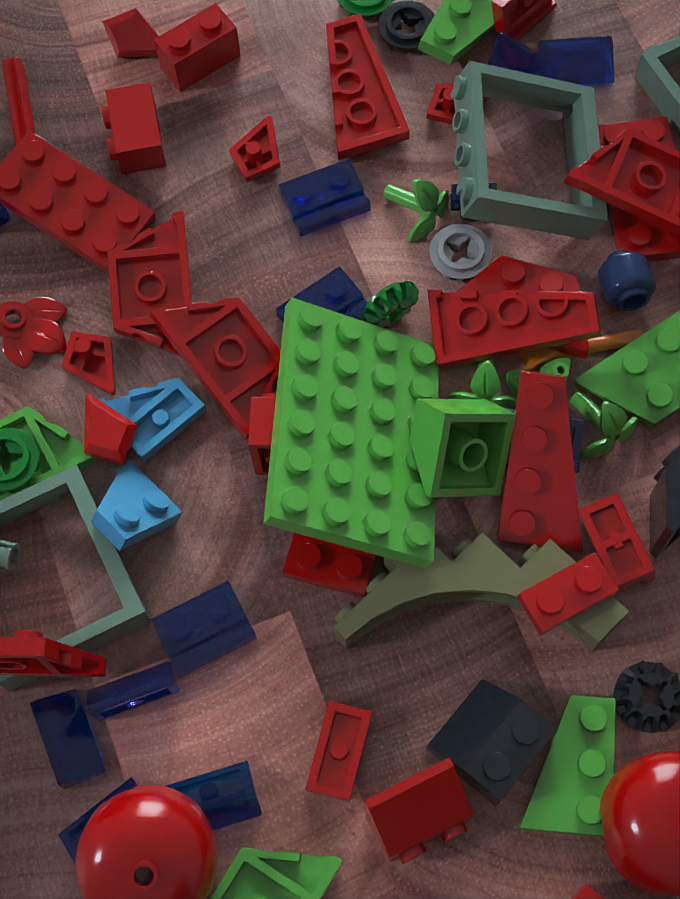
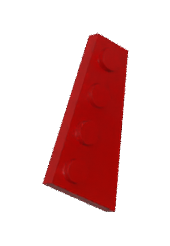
(362, 96)
(496, 325)
(540, 472)

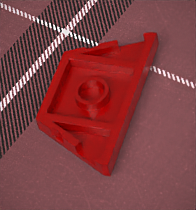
(634, 176)
(149, 276)
(527, 278)
(225, 352)
(38, 656)

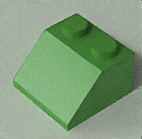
(461, 446)

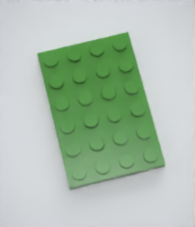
(344, 435)

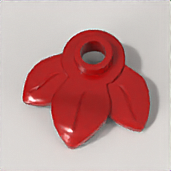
(35, 332)

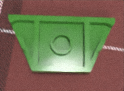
(641, 375)
(55, 445)
(277, 875)

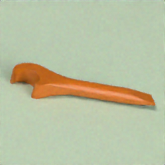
(537, 358)

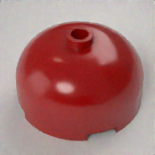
(644, 822)
(151, 830)

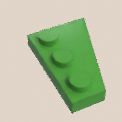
(457, 28)
(575, 770)

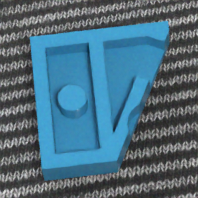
(159, 414)
(133, 508)

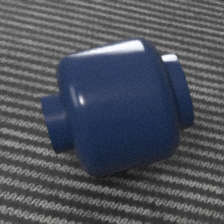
(626, 280)

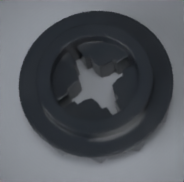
(411, 13)
(628, 693)

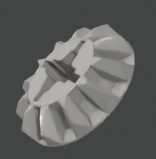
(455, 238)

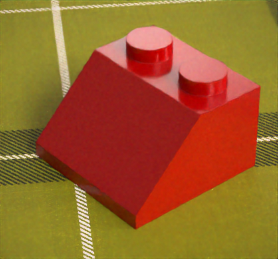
(419, 811)

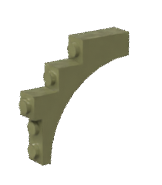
(477, 575)

